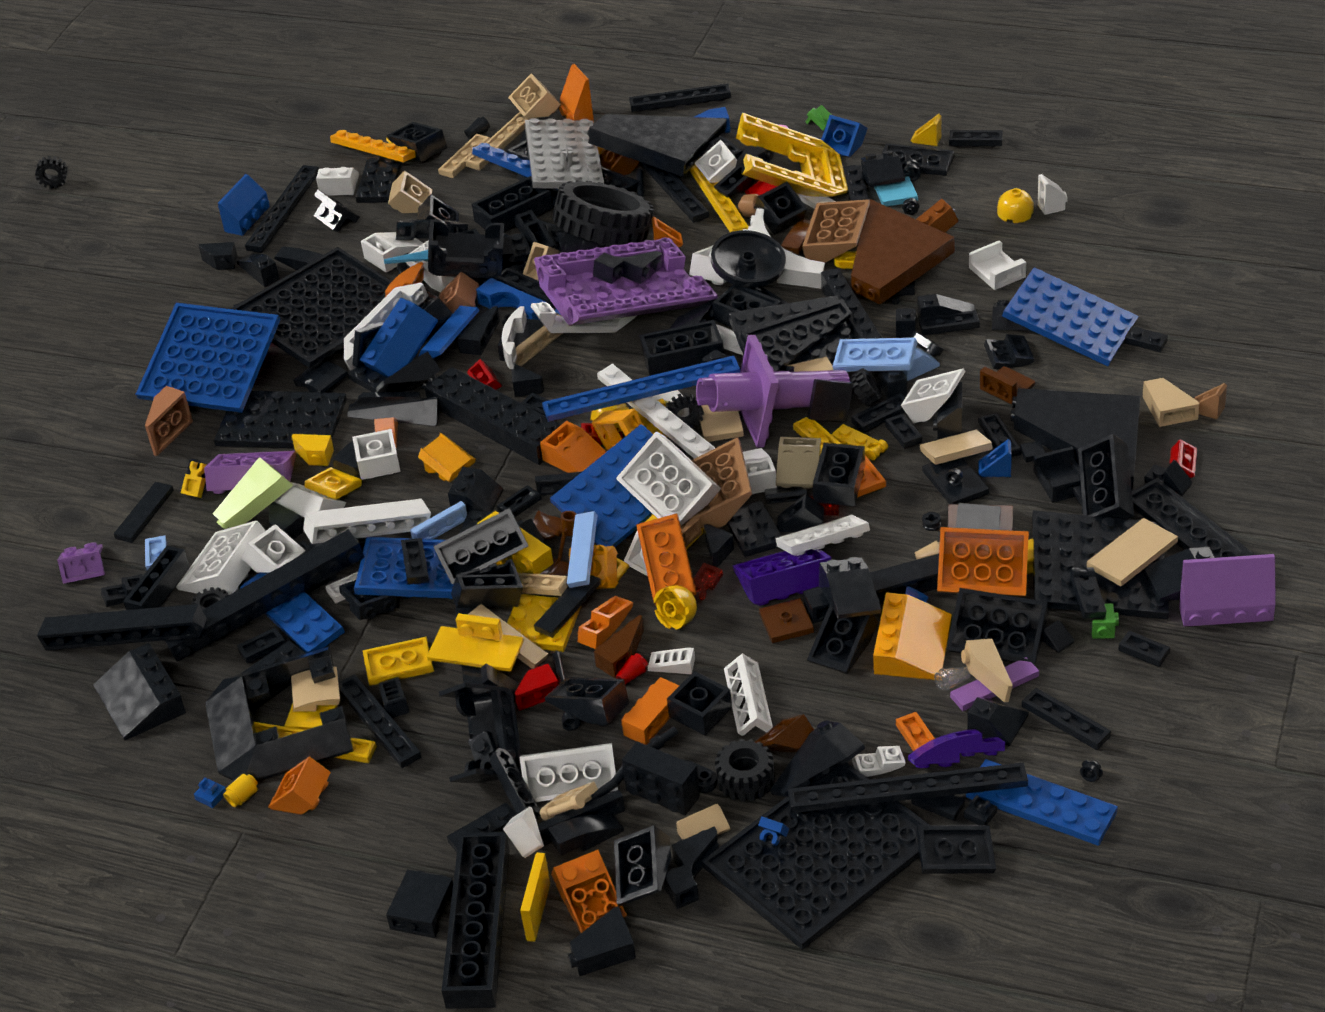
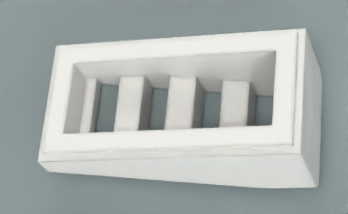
(679, 661)

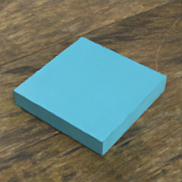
(896, 193)

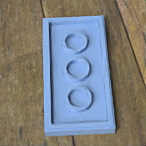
(875, 354)

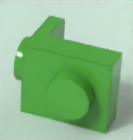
(819, 116)
(1106, 627)

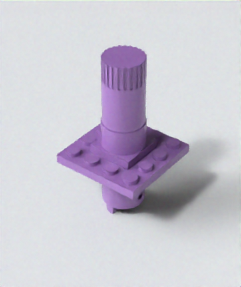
(760, 390)

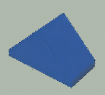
(997, 462)

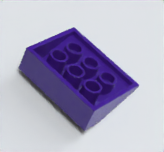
(780, 575)

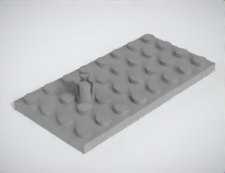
(561, 152)

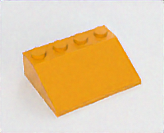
(911, 638)

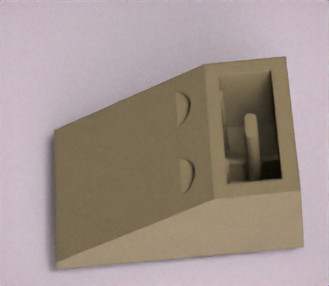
(797, 461)

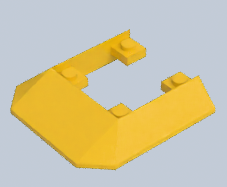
(820, 164)

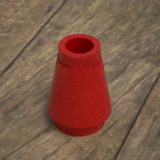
(632, 668)

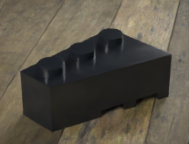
(490, 587)

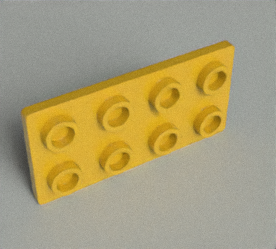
(476, 643)

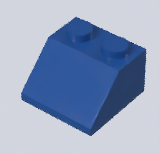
(843, 135)

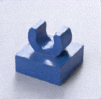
(209, 792)
(774, 828)

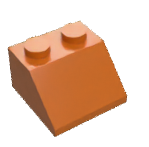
(301, 788)

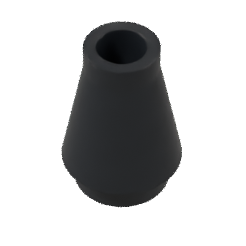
(479, 126)

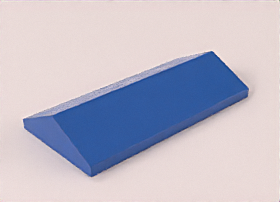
(449, 331)

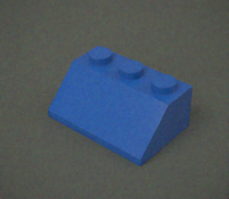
(242, 206)

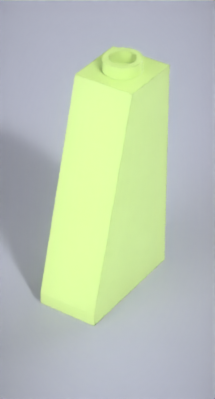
(251, 495)

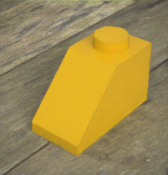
(314, 448)

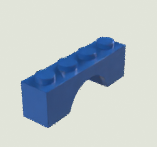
(499, 294)

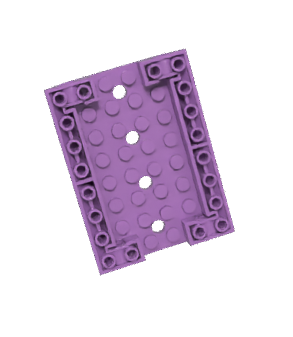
(586, 299)

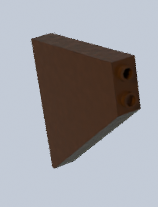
(895, 252)

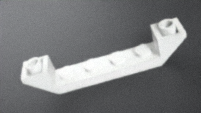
(414, 293)
(557, 324)

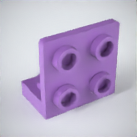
(81, 563)

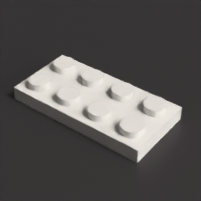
(822, 534)

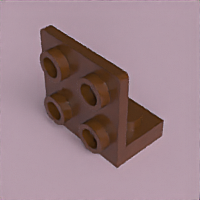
(1004, 383)

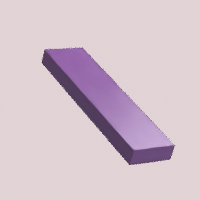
(1018, 672)

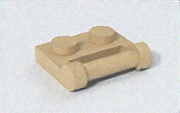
(568, 800)

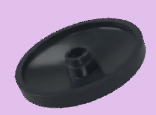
(748, 258)

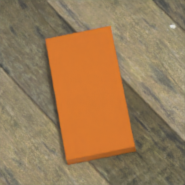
(665, 554)

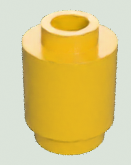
(241, 790)

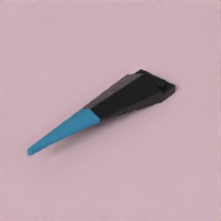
(514, 250)

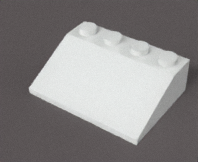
(667, 480)
(221, 560)

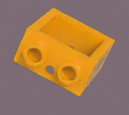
(605, 425)

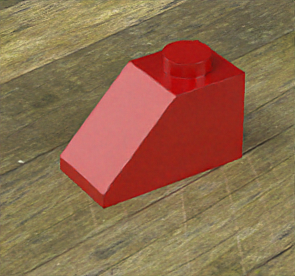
(535, 686)

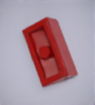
(483, 373)
(1185, 456)

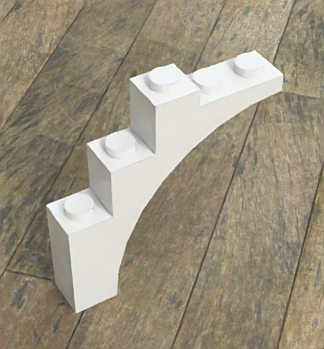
(797, 269)

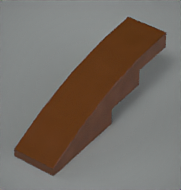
(795, 238)

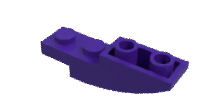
(947, 748)

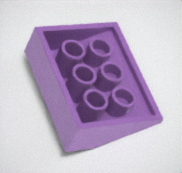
(228, 469)
(1228, 590)

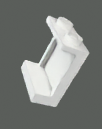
(995, 266)

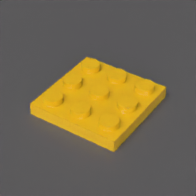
(529, 612)

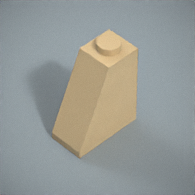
(1169, 403)

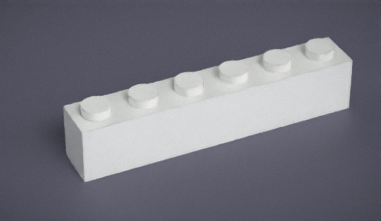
(365, 520)

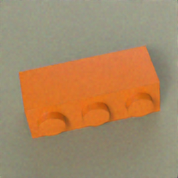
(649, 712)

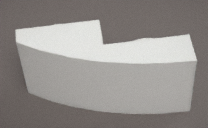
(883, 761)

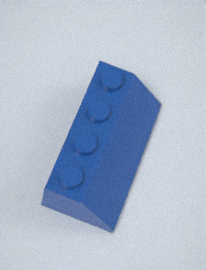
(398, 338)

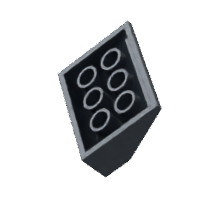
(1010, 621)
(139, 693)

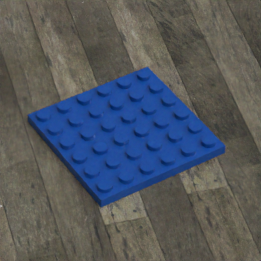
(210, 355)

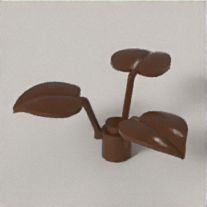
(548, 528)

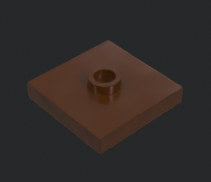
(786, 620)

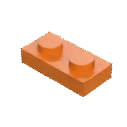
(914, 730)

